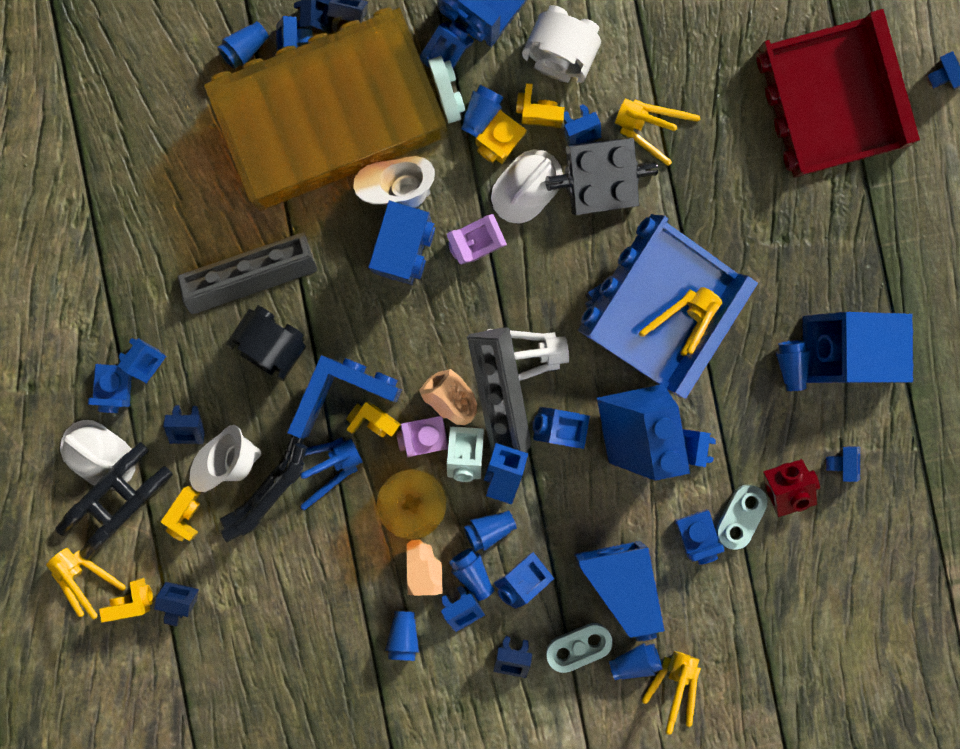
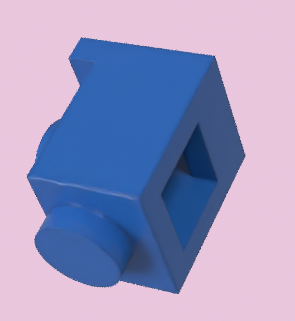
(505, 473)

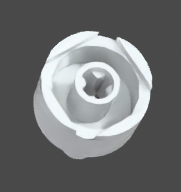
(562, 45)

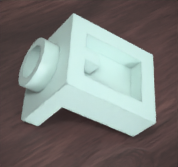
(465, 453)

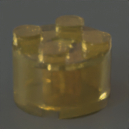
(404, 521)

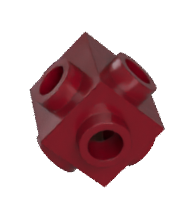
(791, 487)

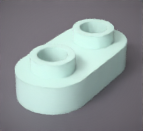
(443, 76)
(739, 515)
(579, 649)

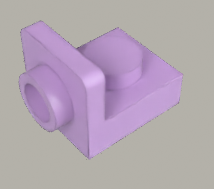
(422, 436)

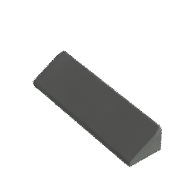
(246, 273)
(499, 389)

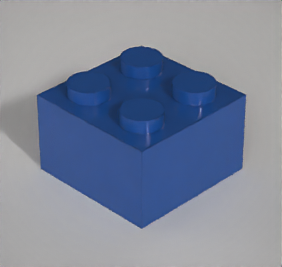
(401, 243)

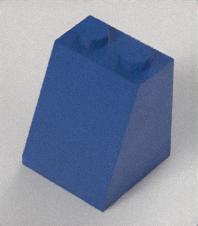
(859, 347)
(644, 432)
(626, 585)

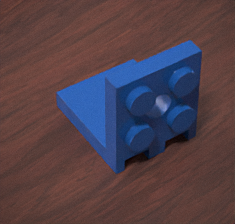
(482, 18)
(321, 382)

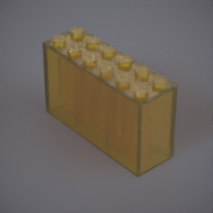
(326, 109)

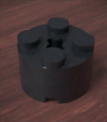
(267, 343)

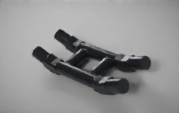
(133, 498)
(248, 515)

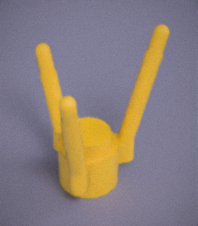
(635, 114)
(701, 309)
(66, 568)
(684, 671)

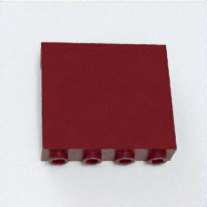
(837, 95)

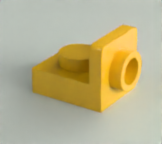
(541, 114)
(499, 138)
(379, 421)
(183, 507)
(123, 607)

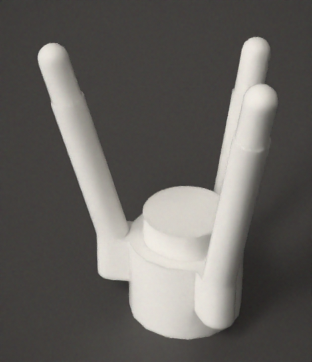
(553, 351)

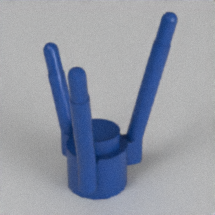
(344, 457)

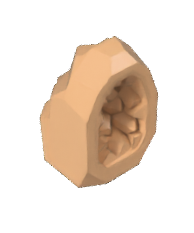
(450, 397)
(423, 570)

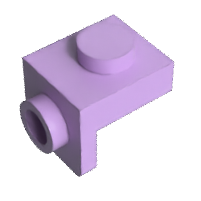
(476, 240)

